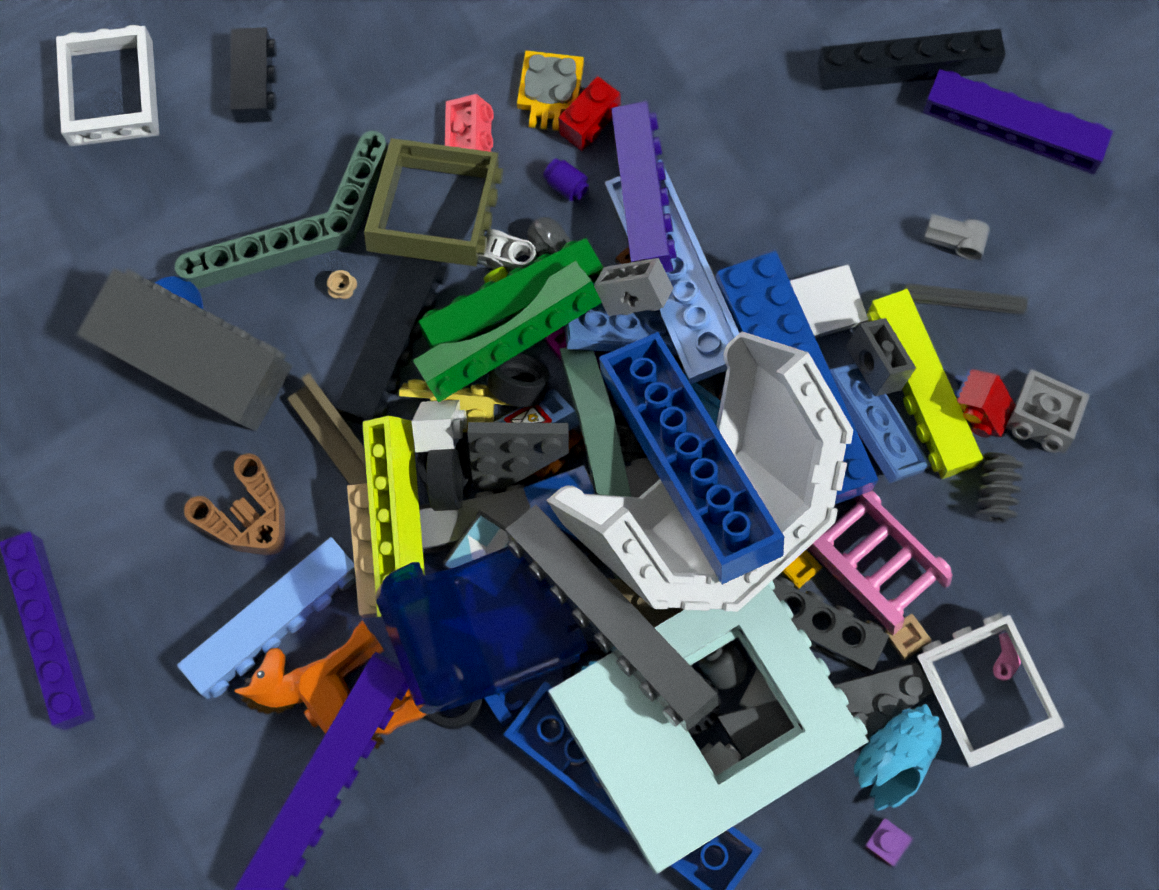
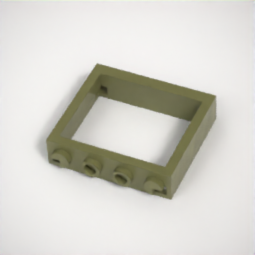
(439, 159)

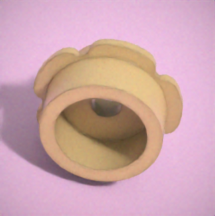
(336, 279)

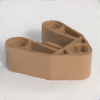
(223, 530)

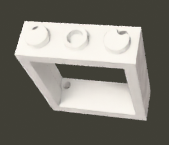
(110, 127)
(964, 639)

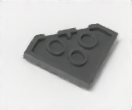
(512, 451)

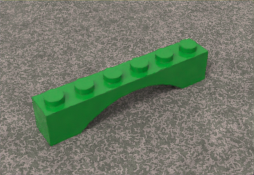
(457, 364)

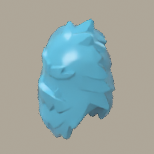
(899, 756)

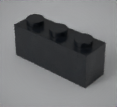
(252, 75)

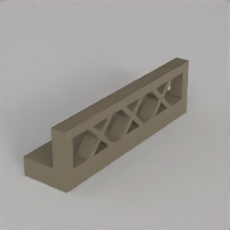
(330, 430)

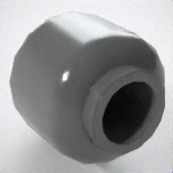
(724, 667)

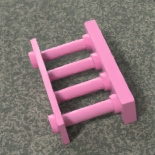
(867, 588)

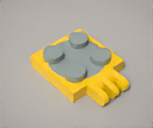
(549, 85)

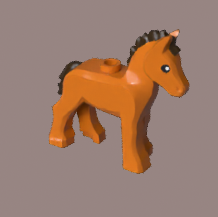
(321, 685)

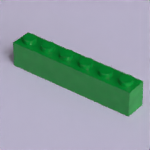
(504, 299)

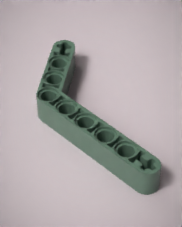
(295, 232)
(596, 423)

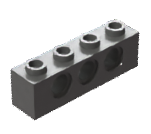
(830, 641)

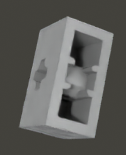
(633, 287)

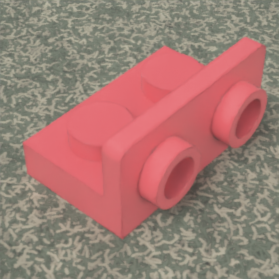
(469, 123)

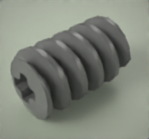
(998, 487)

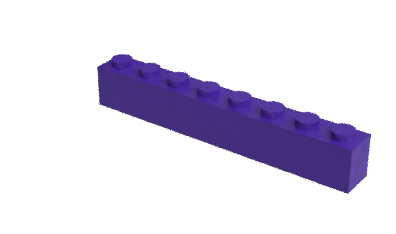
(325, 776)

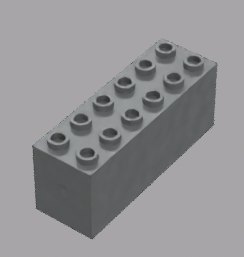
(186, 347)

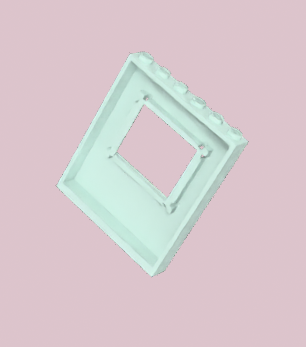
(658, 771)

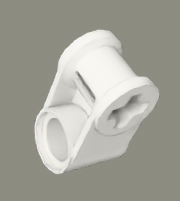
(504, 250)

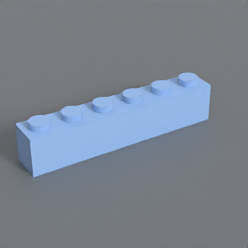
(269, 619)

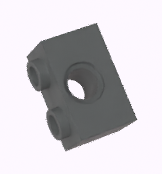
(880, 357)

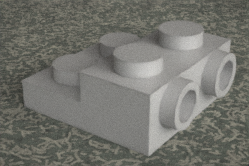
(1047, 412)

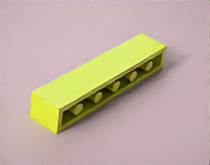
(929, 390)
(392, 496)

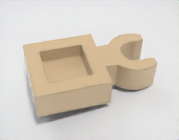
(909, 638)

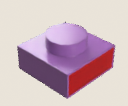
(888, 842)

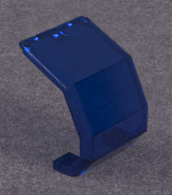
(475, 629)

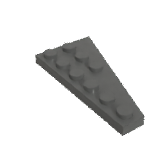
(870, 697)

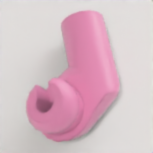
(1008, 660)

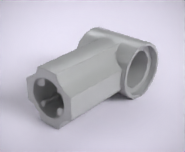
(964, 237)

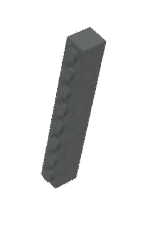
(612, 618)

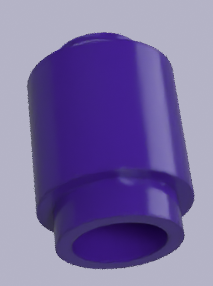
(566, 179)

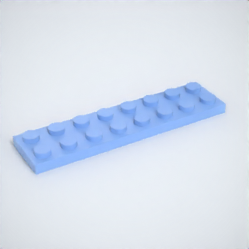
(696, 308)

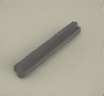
(967, 298)

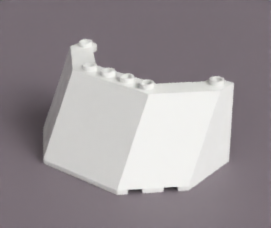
(791, 448)

